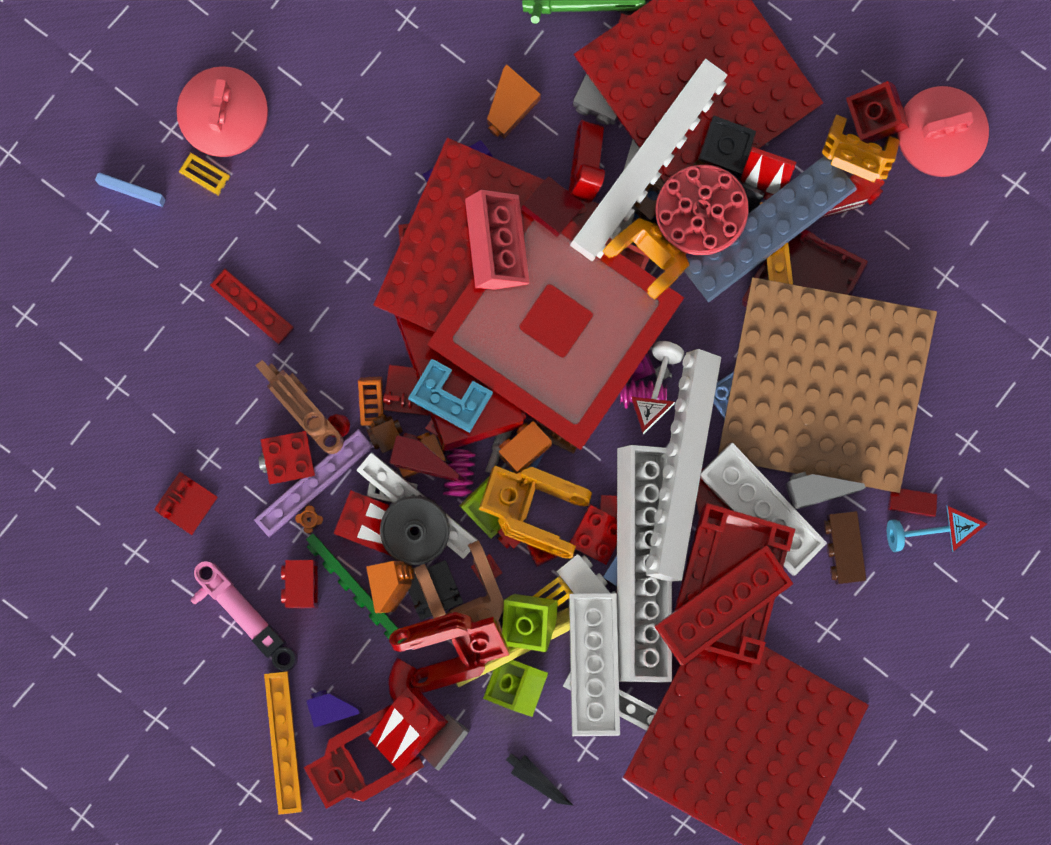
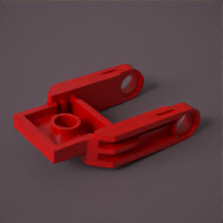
(473, 641)
(337, 774)

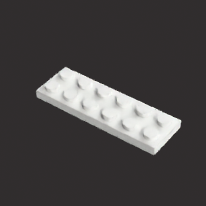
(750, 493)
(594, 664)

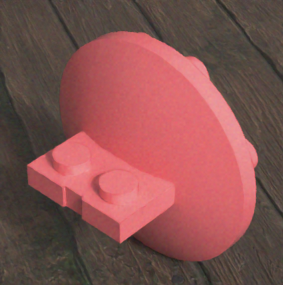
(222, 111)
(945, 131)
(702, 209)

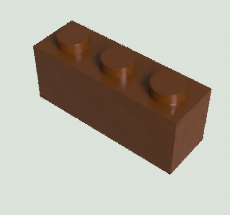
(845, 548)

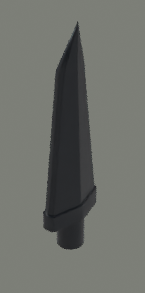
(530, 774)

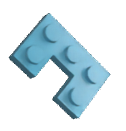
(429, 395)

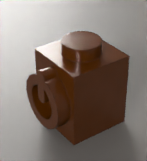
(384, 432)

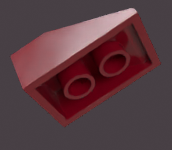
(413, 455)

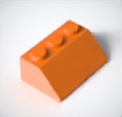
(389, 584)

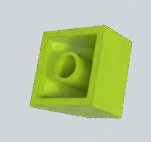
(529, 622)
(516, 687)

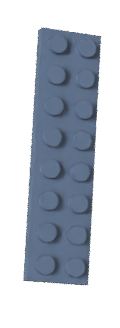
(772, 226)

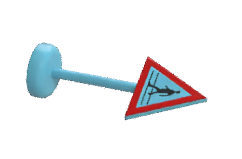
(960, 527)

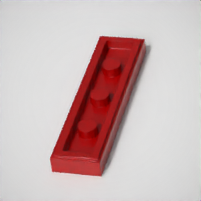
(252, 306)

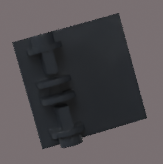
(445, 588)

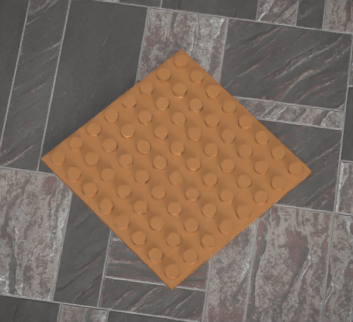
(827, 383)

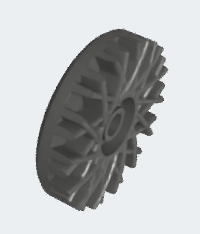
(411, 547)

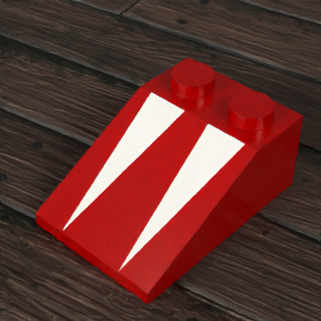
(767, 171)
(866, 192)
(362, 521)
(407, 728)

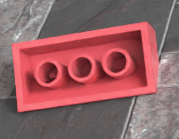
(496, 240)

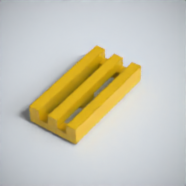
(220, 183)
(564, 587)

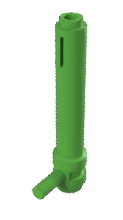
(537, 7)

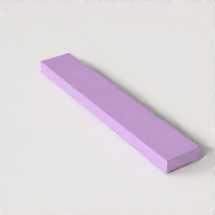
(309, 488)

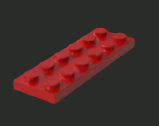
(723, 605)

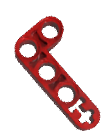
(585, 172)

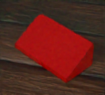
(913, 502)

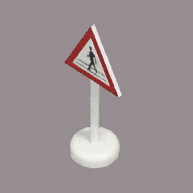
(651, 410)

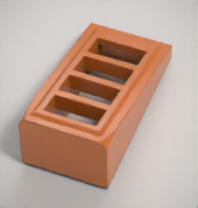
(362, 401)

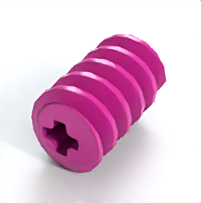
(640, 391)
(460, 464)

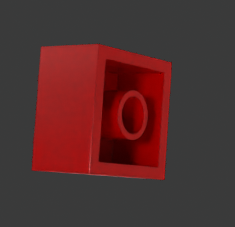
(877, 112)
(300, 584)

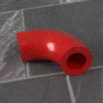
(400, 678)

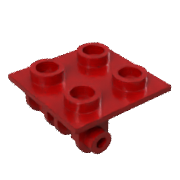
(399, 386)
(287, 457)
(185, 503)
(596, 534)

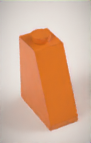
(511, 103)

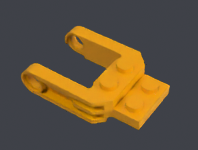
(857, 156)
(653, 243)
(510, 498)

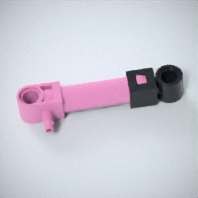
(260, 632)

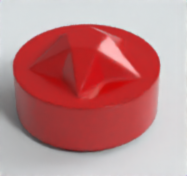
(340, 423)

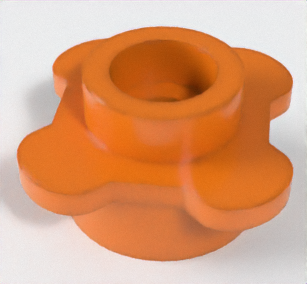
(315, 519)

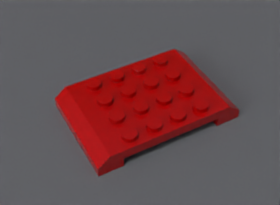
(719, 545)

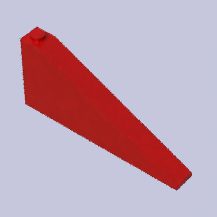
(498, 415)

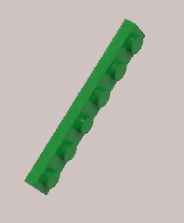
(348, 582)

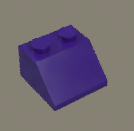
(330, 708)

